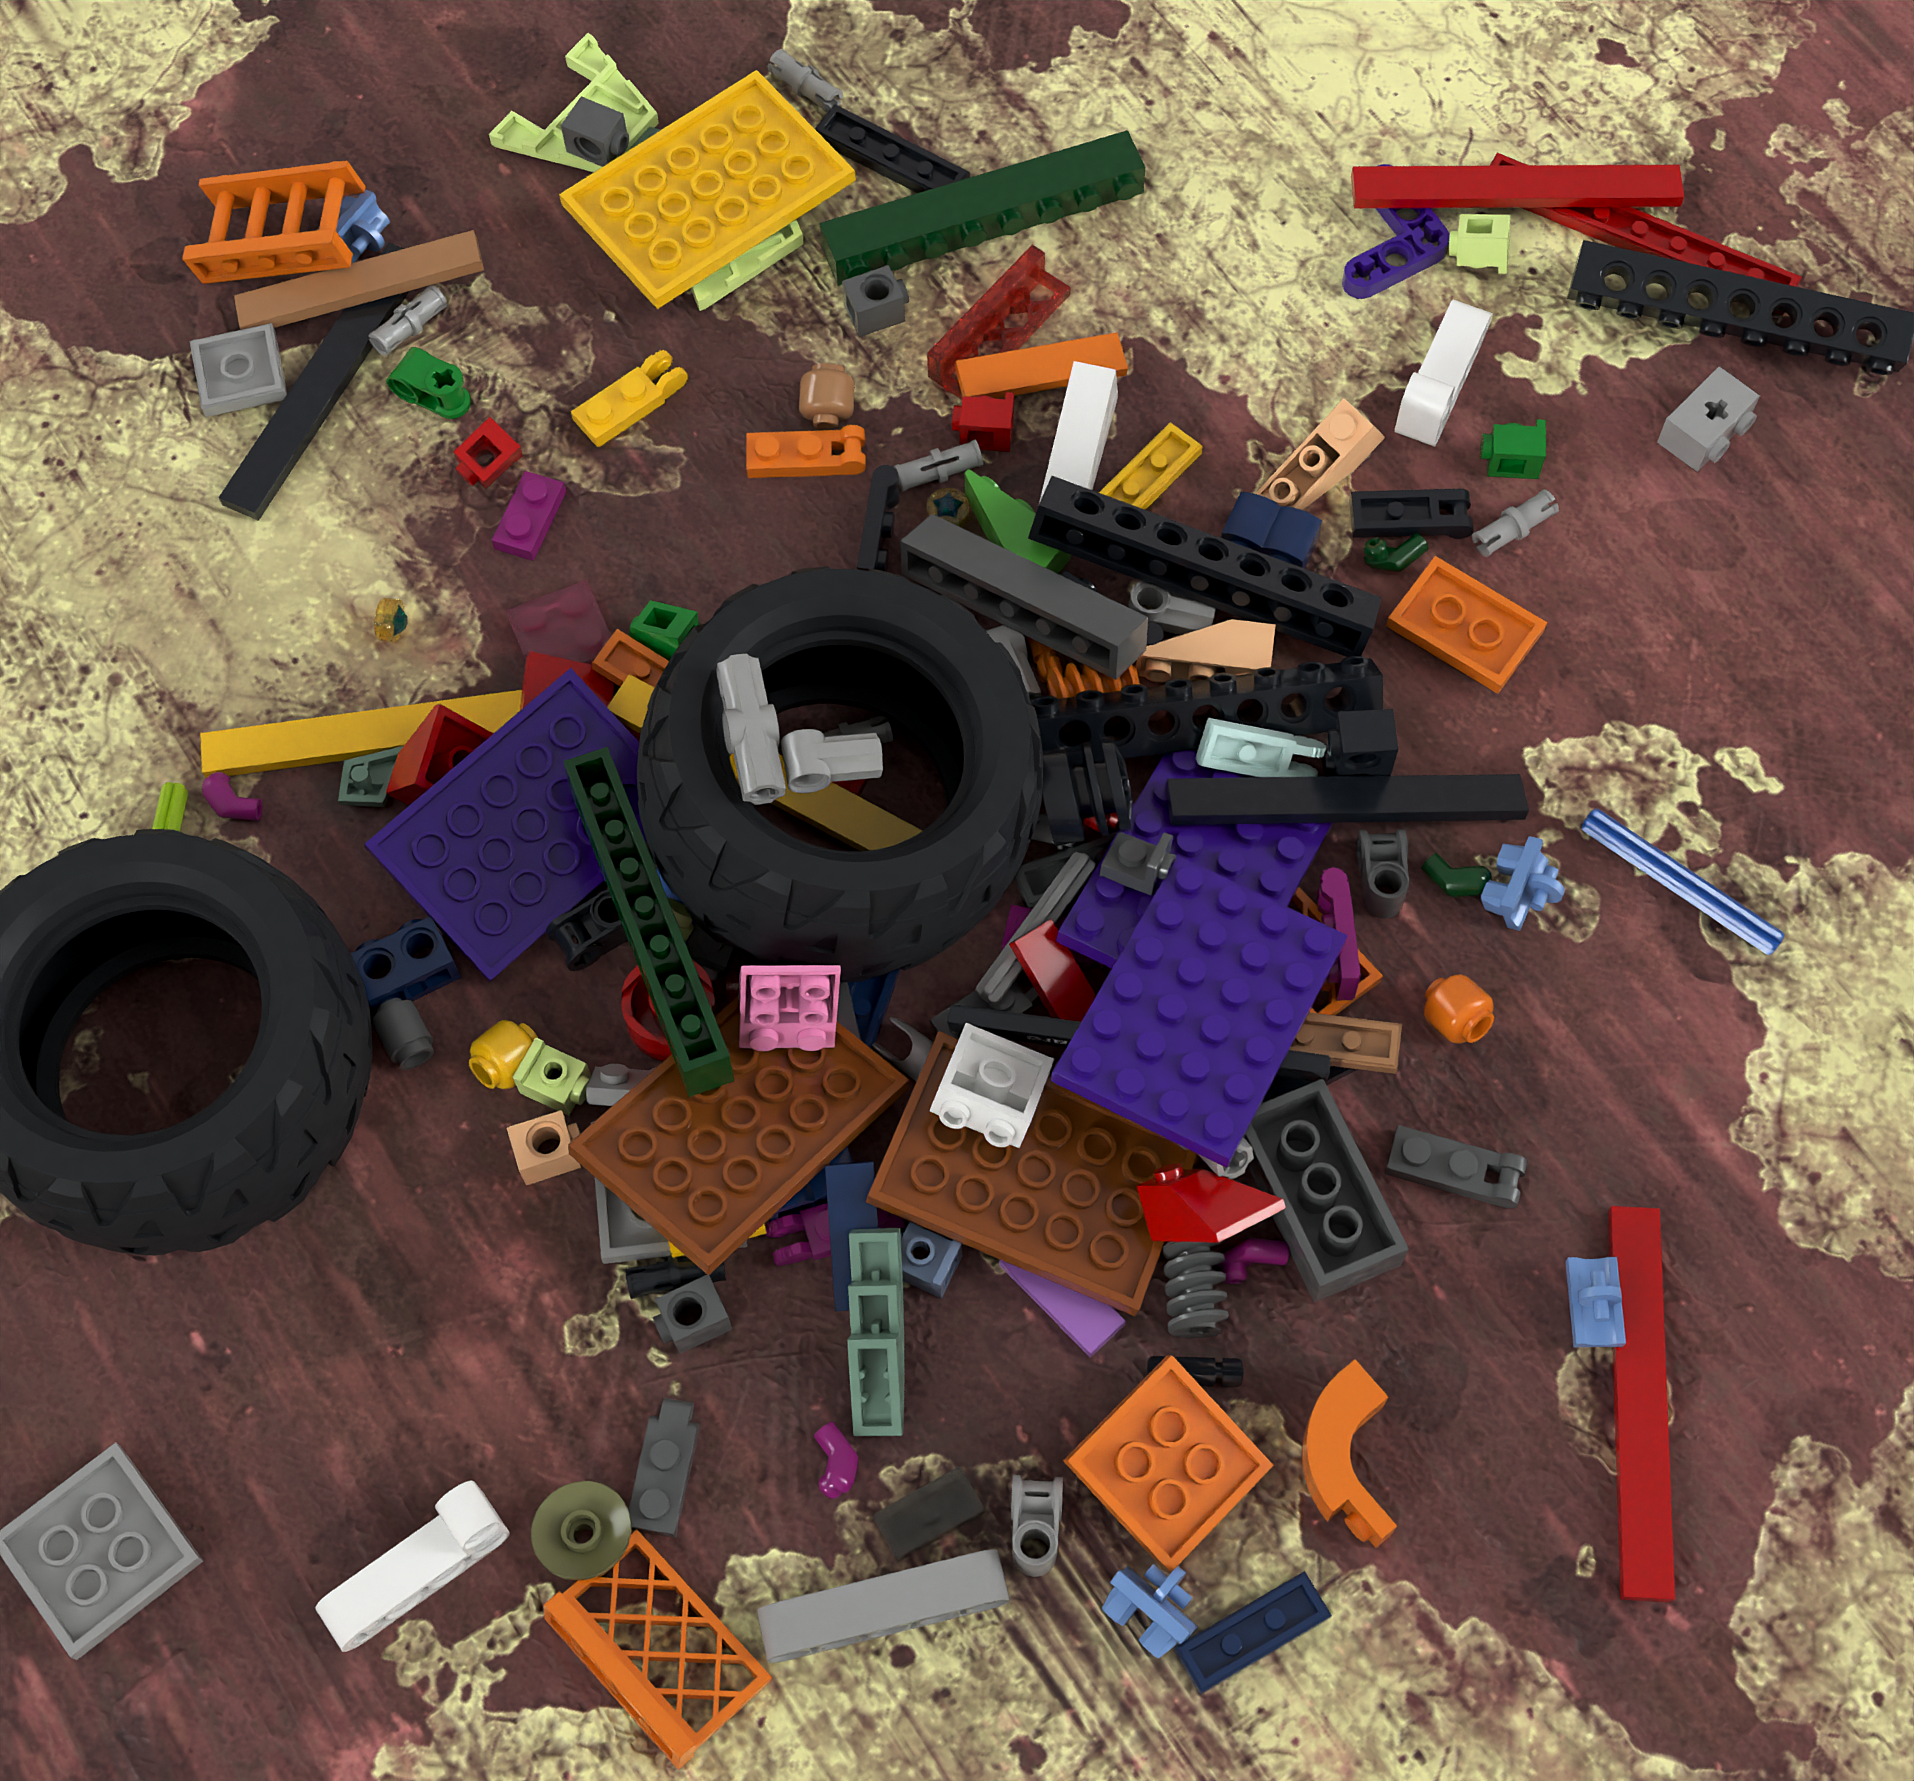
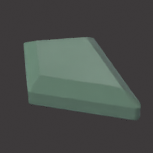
(367, 779)

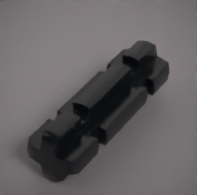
(1208, 1371)

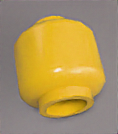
(500, 1052)

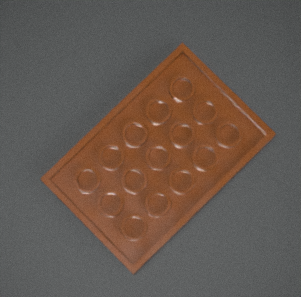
(732, 1156)
(1052, 1206)

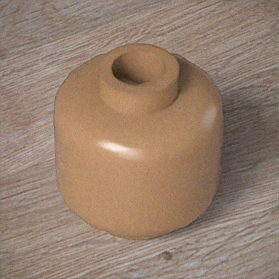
(826, 395)

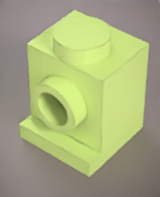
(1481, 241)
(561, 1093)

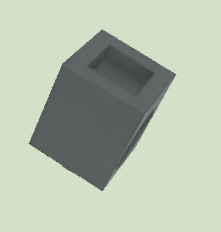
(595, 132)
(875, 300)
(695, 1294)

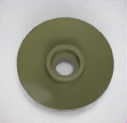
(566, 1514)

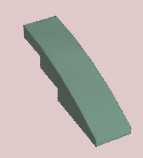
(876, 1332)

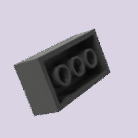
(1333, 1206)

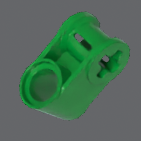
(430, 384)

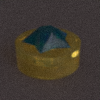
(949, 505)
(390, 620)

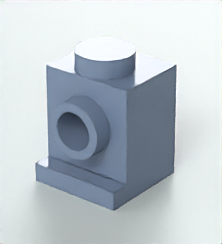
(936, 1270)

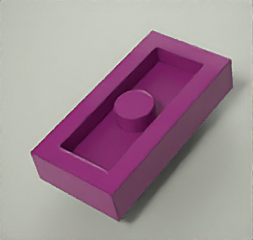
(529, 515)

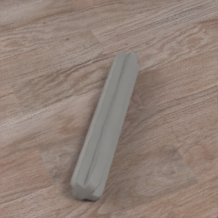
(1050, 906)

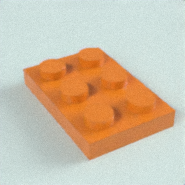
(1466, 624)

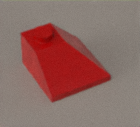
(432, 752)
(1201, 1205)

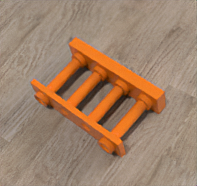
(282, 253)

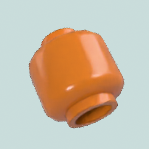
(1458, 1009)

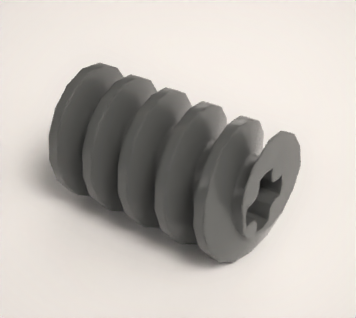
(1193, 1289)

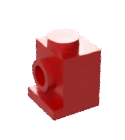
(986, 421)
(486, 439)

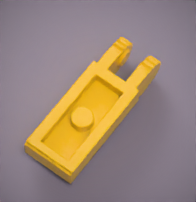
(629, 399)

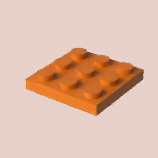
(1168, 1463)

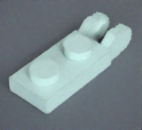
(1255, 750)

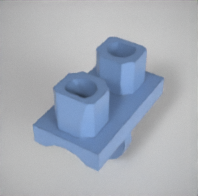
(361, 224)
(1530, 886)
(1595, 1302)
(1168, 1623)

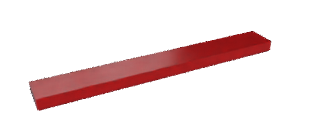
(1517, 186)
(1650, 235)
(1642, 1410)

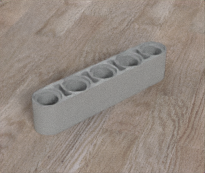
(882, 1606)

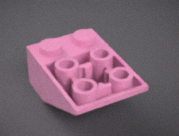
(788, 1006)

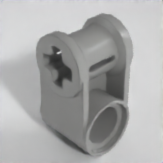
(1035, 1514)

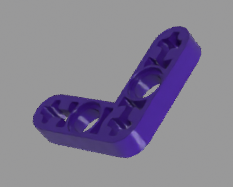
(1406, 243)

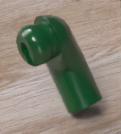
(1394, 559)
(1456, 881)

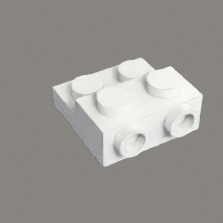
(991, 1086)

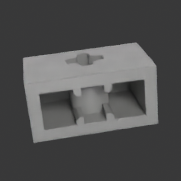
(1709, 419)

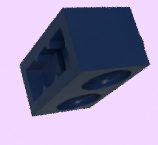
(408, 976)

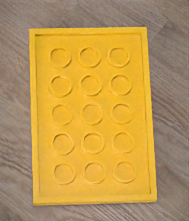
(707, 188)

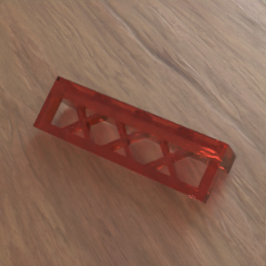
(991, 310)

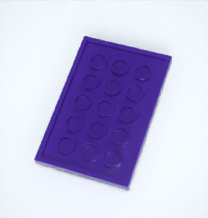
(500, 836)
(1257, 856)
(1200, 1010)

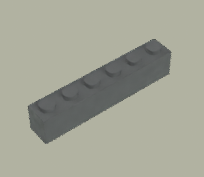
(1024, 596)

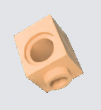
(528, 1137)

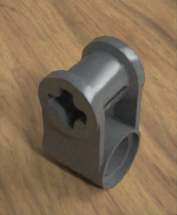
(1383, 863)

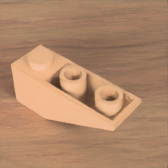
(1323, 458)
(1222, 648)

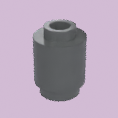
(403, 1033)

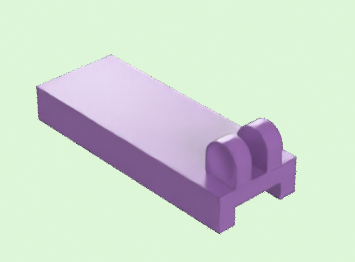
(1079, 1316)

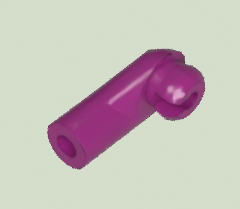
(226, 803)
(1252, 1252)
(841, 1464)

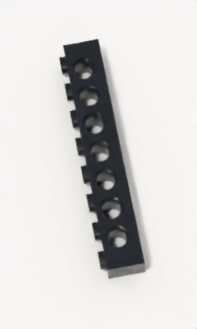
(1890, 326)
(1204, 568)
(1183, 731)

